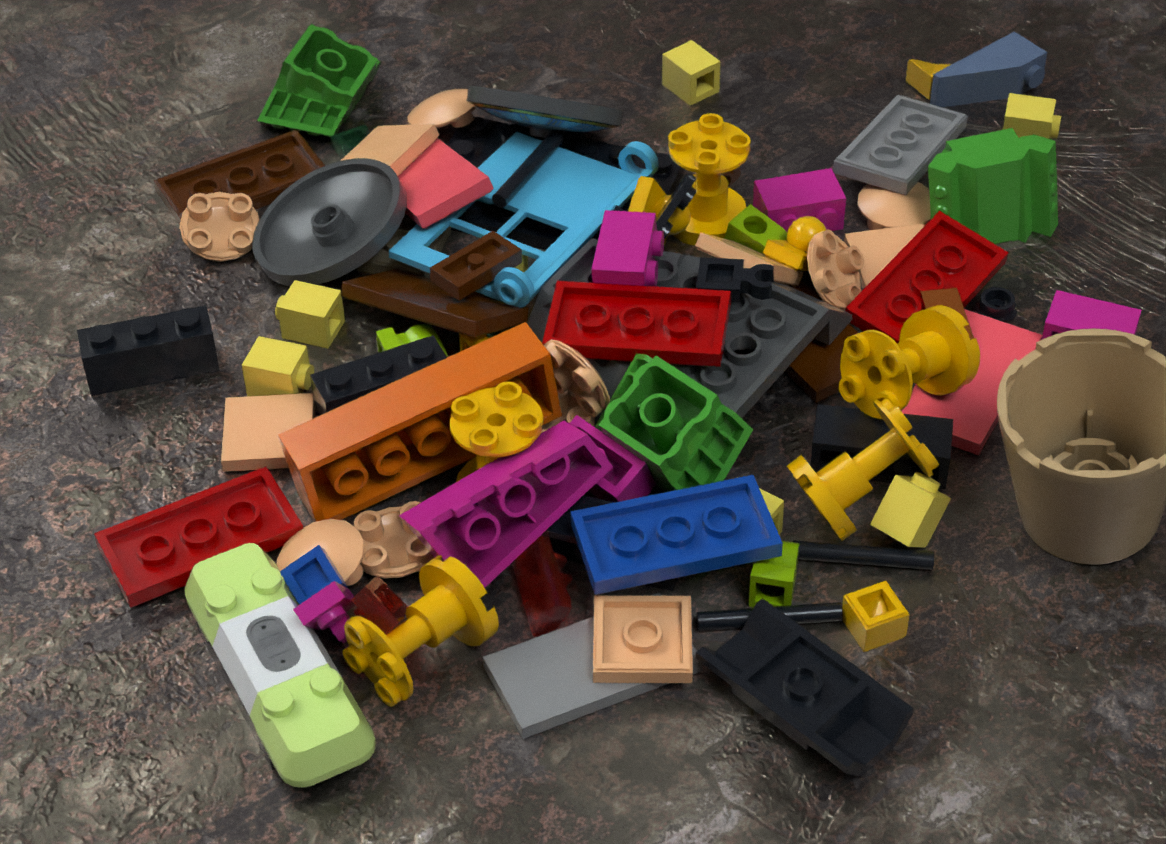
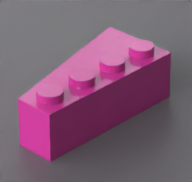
(509, 502)

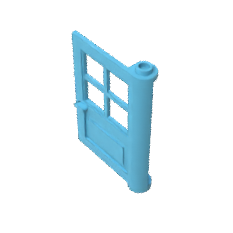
(563, 193)

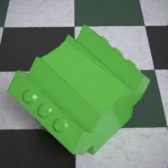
(319, 84)
(997, 185)
(673, 425)

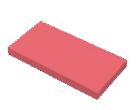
(441, 184)
(975, 404)

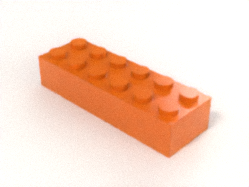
(403, 429)

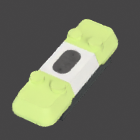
(277, 668)

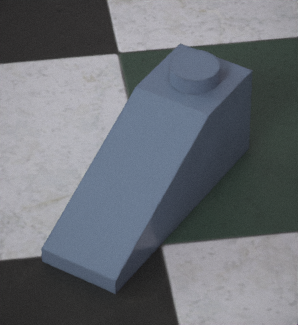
(990, 73)

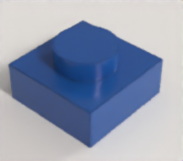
(311, 574)

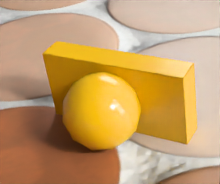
(651, 199)
(794, 249)

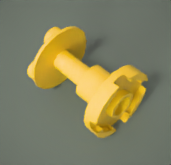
(709, 150)
(930, 352)
(494, 424)
(848, 478)
(447, 609)

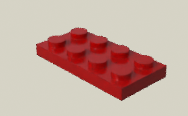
(936, 258)
(635, 319)
(162, 546)

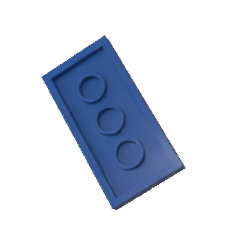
(675, 534)

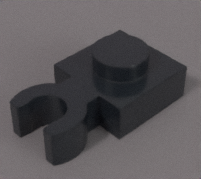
(733, 277)

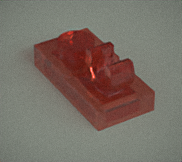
(543, 586)
(379, 605)

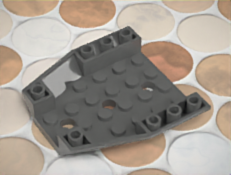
(771, 327)

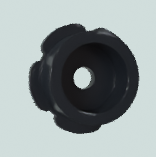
(997, 304)

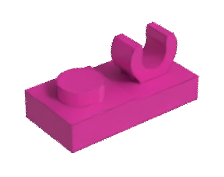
(327, 609)

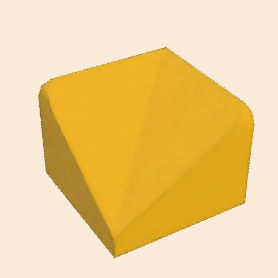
(920, 75)
(875, 616)

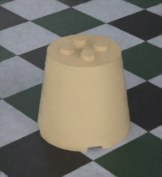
(1087, 443)

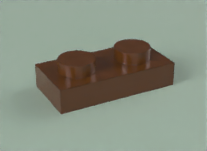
(475, 265)

